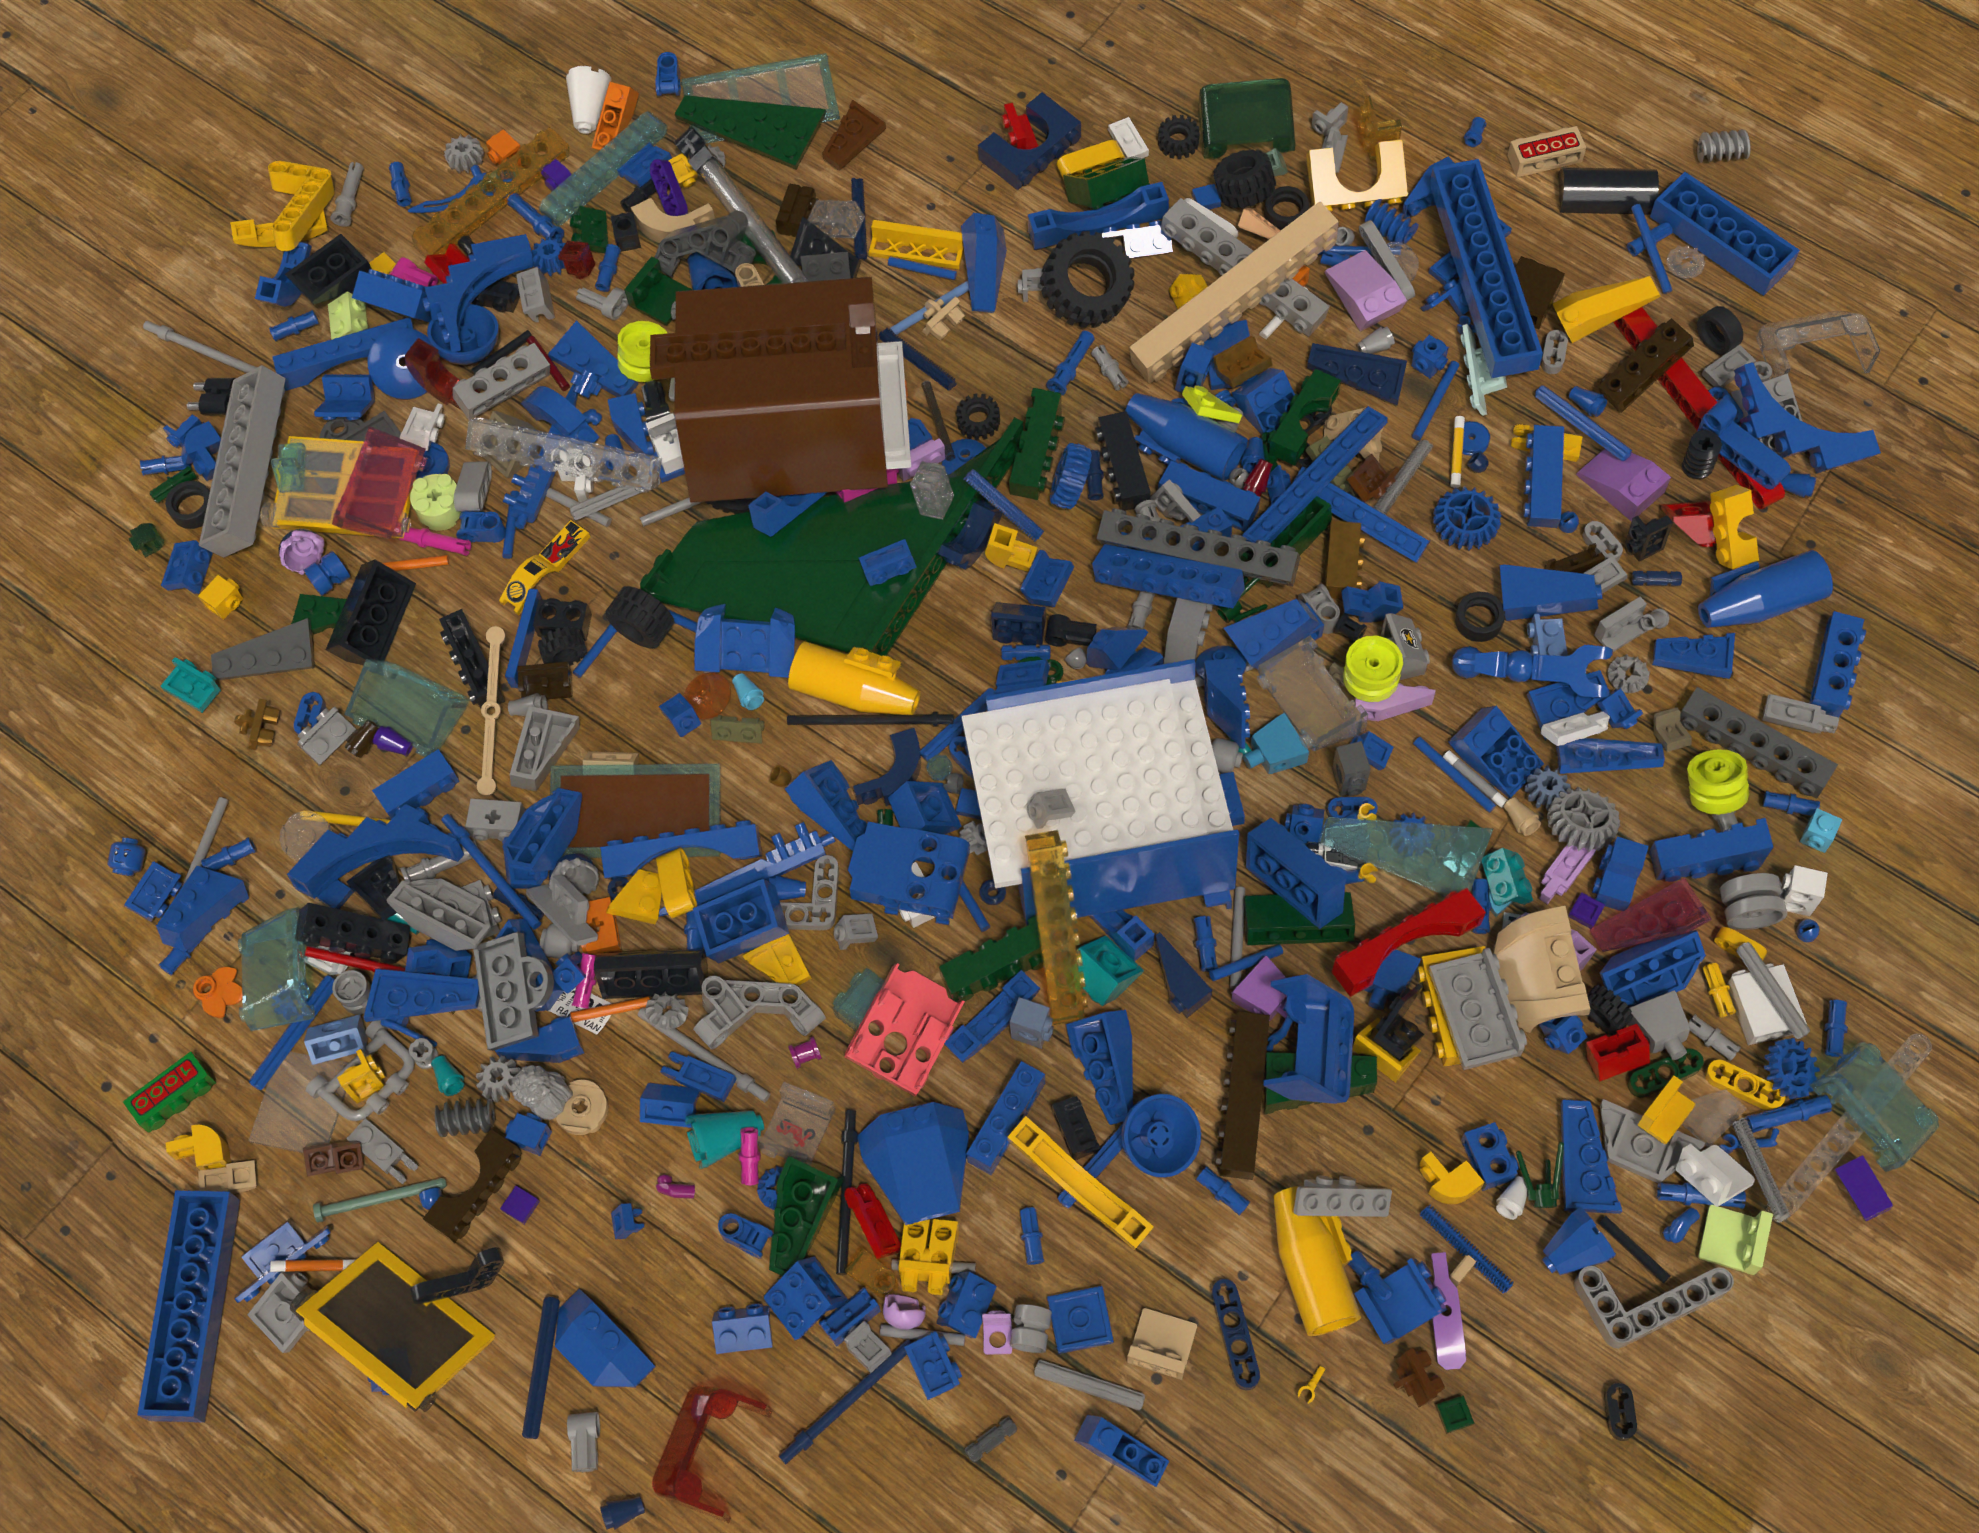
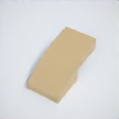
(233, 1178)

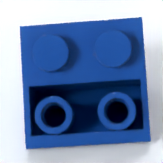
(1265, 399)

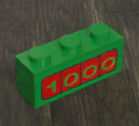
(169, 1092)

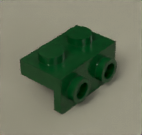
(590, 227)

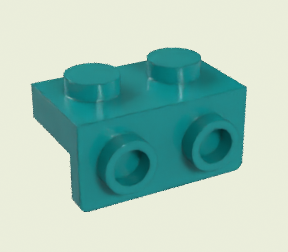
(191, 685)
(1507, 877)

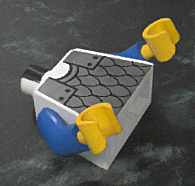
(1352, 868)

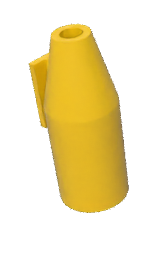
(853, 680)
(1314, 1264)

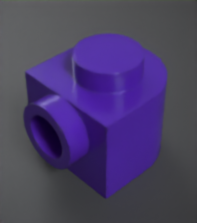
(555, 174)

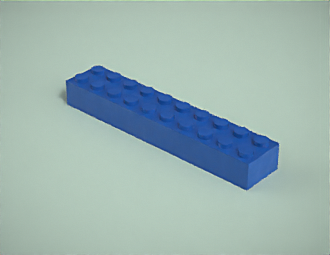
(1485, 269)

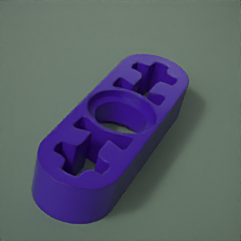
(662, 176)

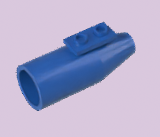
(1179, 433)
(1760, 594)

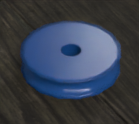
(1481, 438)

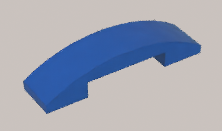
(992, 1019)

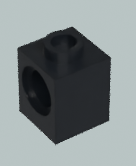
(625, 231)

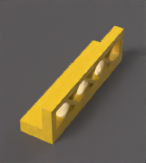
(918, 239)

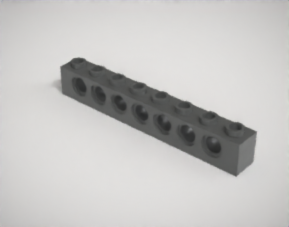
(1282, 573)

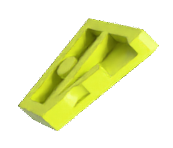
(1210, 406)

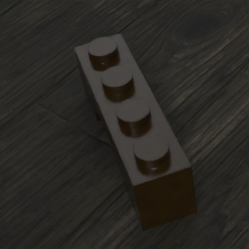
(453, 1215)

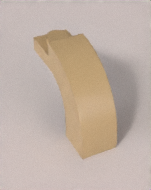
(658, 225)

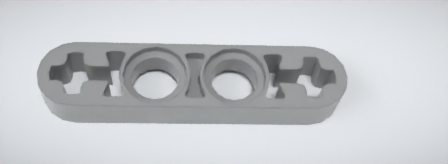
(1385, 257)

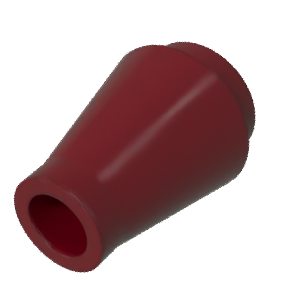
(1258, 477)

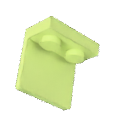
(1735, 1239)

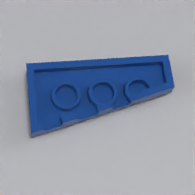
(582, 351)
(1608, 755)
(415, 994)
(1584, 1162)

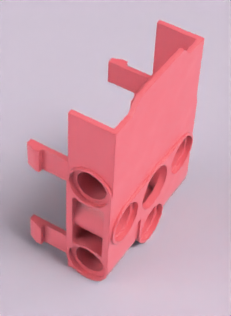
(918, 1012)

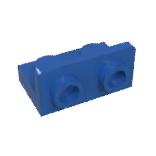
(186, 567)

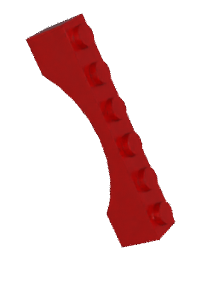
(1452, 917)

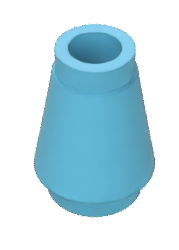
(748, 693)

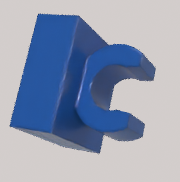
(624, 1222)

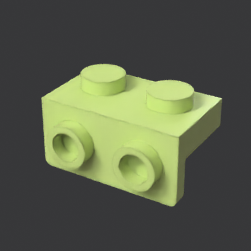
(347, 316)

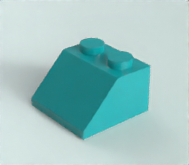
(1107, 970)

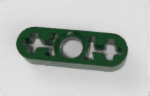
(1651, 1088)

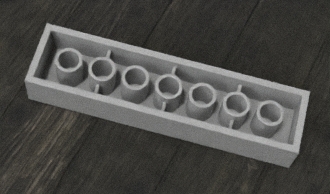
(242, 462)

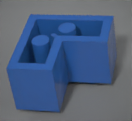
(1620, 868)

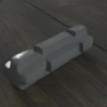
(991, 1439)

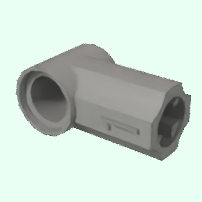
(583, 1433)

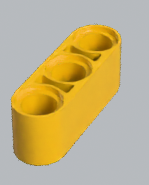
(1090, 157)
(676, 882)

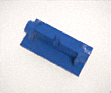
(1277, 483)

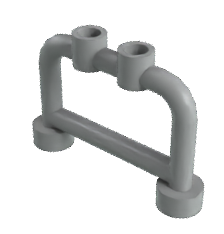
(377, 1101)

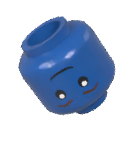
(126, 857)

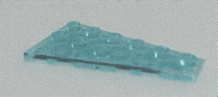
(1426, 854)

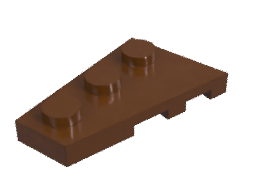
(855, 132)

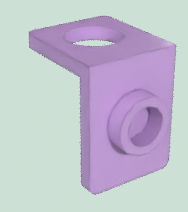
(997, 1322)

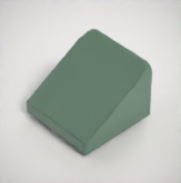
(1277, 162)

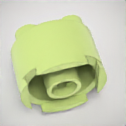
(434, 501)

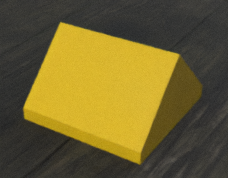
(1386, 1062)

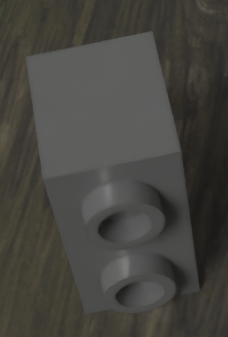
(1351, 769)

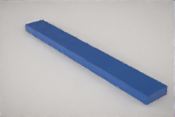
(1316, 476)

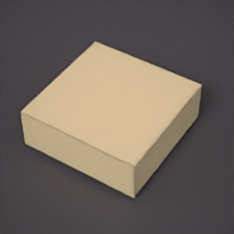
(1462, 1270)

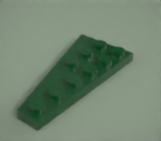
(764, 128)

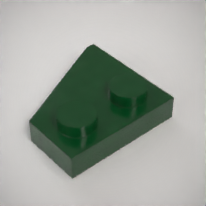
(320, 610)

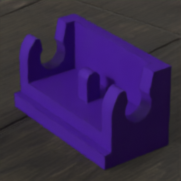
(1864, 1188)

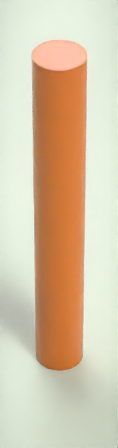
(418, 563)
(610, 1009)

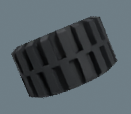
(1244, 178)
(639, 617)

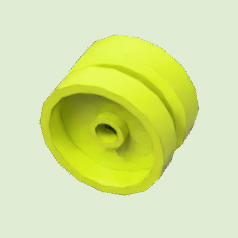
(635, 349)
(1372, 668)
(1718, 781)

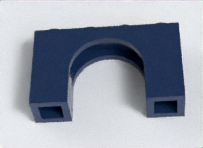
(1021, 165)

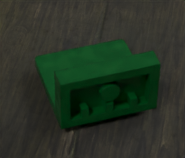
(653, 292)

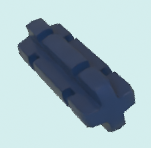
(1656, 578)

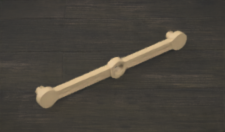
(486, 785)

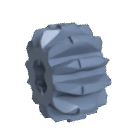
(1546, 778)

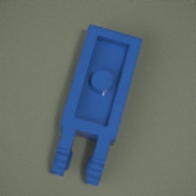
(700, 1076)

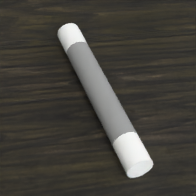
(1475, 779)

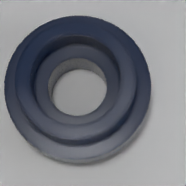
(989, 886)

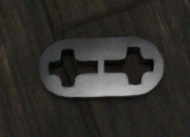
(1627, 1411)

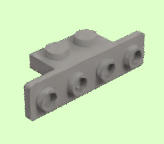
(565, 909)
(1340, 1198)

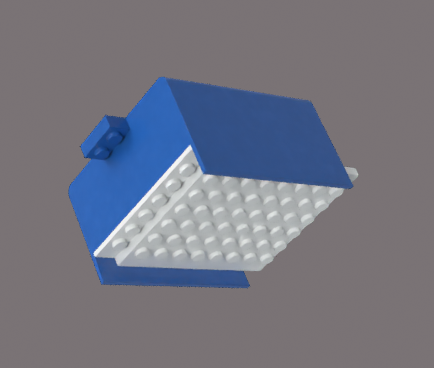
(1138, 773)

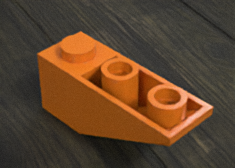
(615, 113)

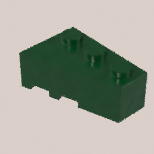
(1107, 183)

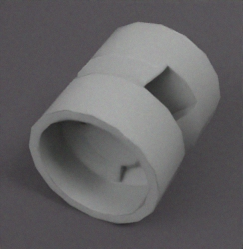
(352, 991)
(1030, 1329)

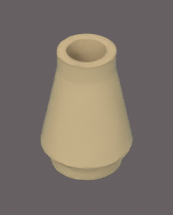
(1522, 817)

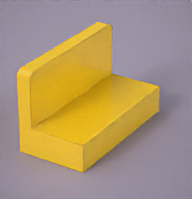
(1667, 1112)

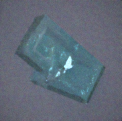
(290, 467)

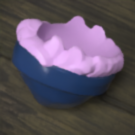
(300, 549)

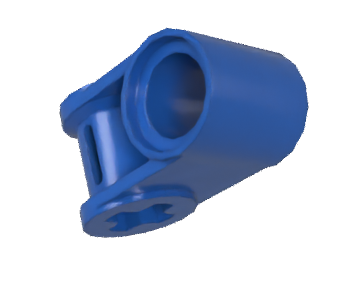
(668, 75)
(477, 527)
(750, 1235)

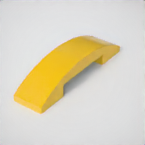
(262, 235)

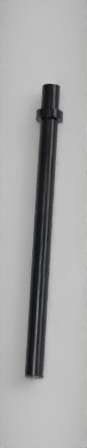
(878, 719)

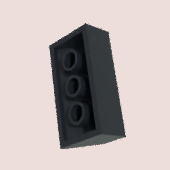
(371, 614)

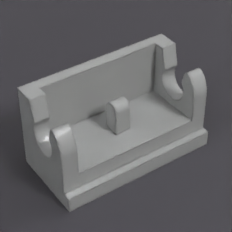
(535, 294)

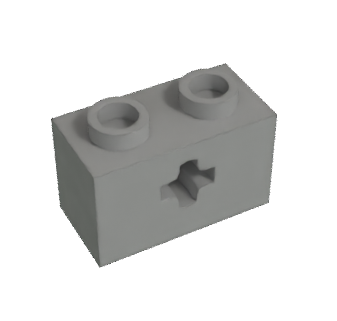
(492, 818)

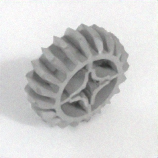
(1583, 819)

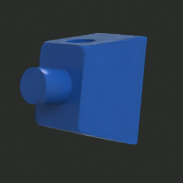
(1392, 978)

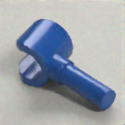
(1465, 320)

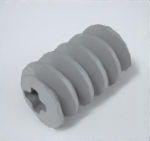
(1722, 144)

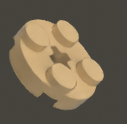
(595, 1114)

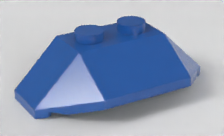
(544, 832)
(1653, 968)
(598, 1345)

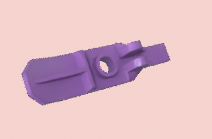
(1448, 1329)

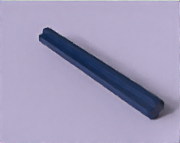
(540, 1368)

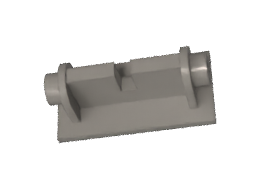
(1338, 143)

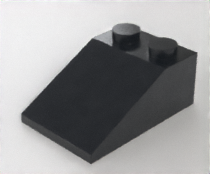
(329, 271)

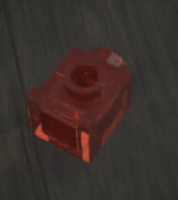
(579, 264)

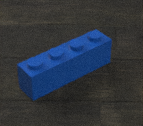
(1545, 476)
(1209, 493)

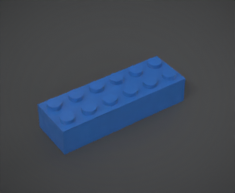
(1724, 233)

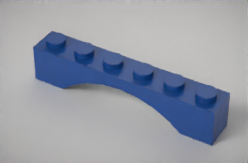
(1139, 207)
(306, 363)
(626, 859)

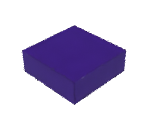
(1586, 910)
(519, 1205)

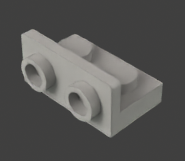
(1622, 625)
(325, 736)

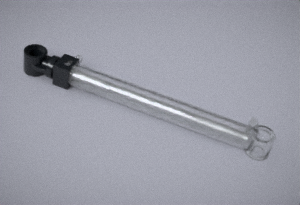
(732, 198)

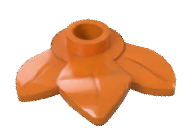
(222, 991)

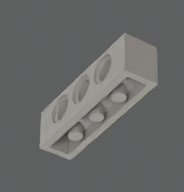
(495, 391)

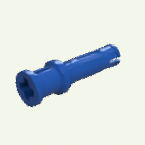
(541, 223)
(1067, 370)

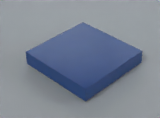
(1080, 1320)

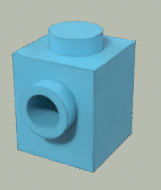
(1821, 830)

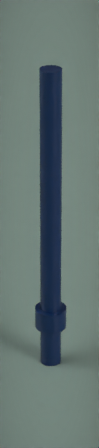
(805, 1439)

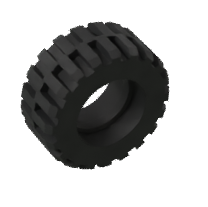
(1103, 256)

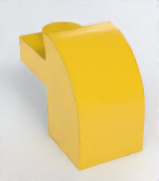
(1005, 550)
(208, 1147)
(1452, 1186)

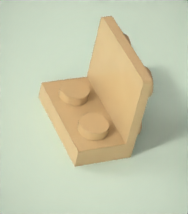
(1162, 1343)

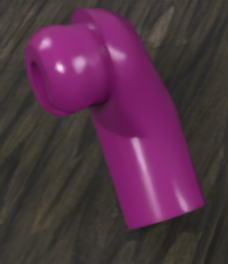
(674, 1190)

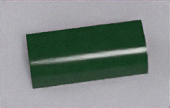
(1275, 922)

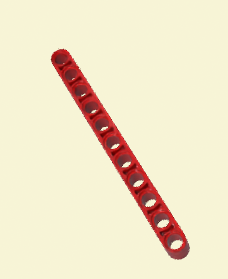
(1692, 399)

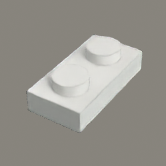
(1128, 138)

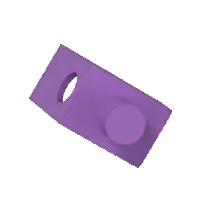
(1256, 991)

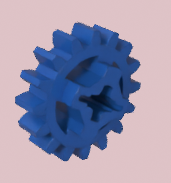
(1793, 1070)

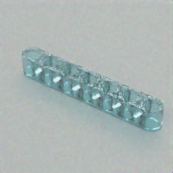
(601, 168)

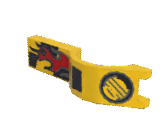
(550, 559)

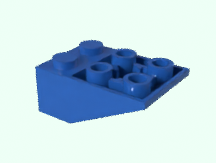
(1226, 698)
(1496, 750)

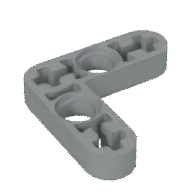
(818, 904)

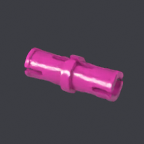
(584, 989)
(749, 1156)

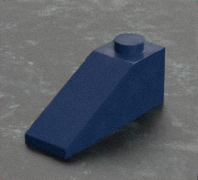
(1184, 986)

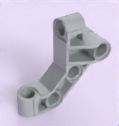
(731, 1009)

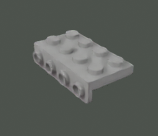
(1478, 1009)

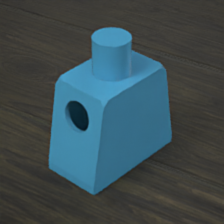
(1276, 747)

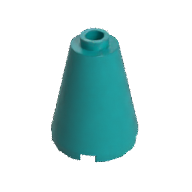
(719, 1134)

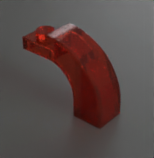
(430, 373)

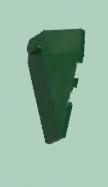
(802, 1205)

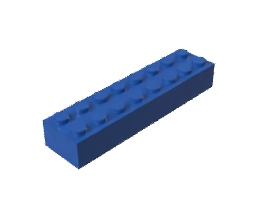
(189, 1307)

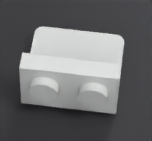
(1713, 1173)

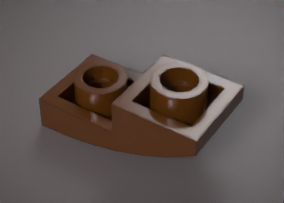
(332, 1157)

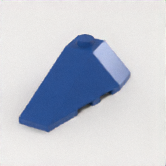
(984, 258)
(1106, 1053)

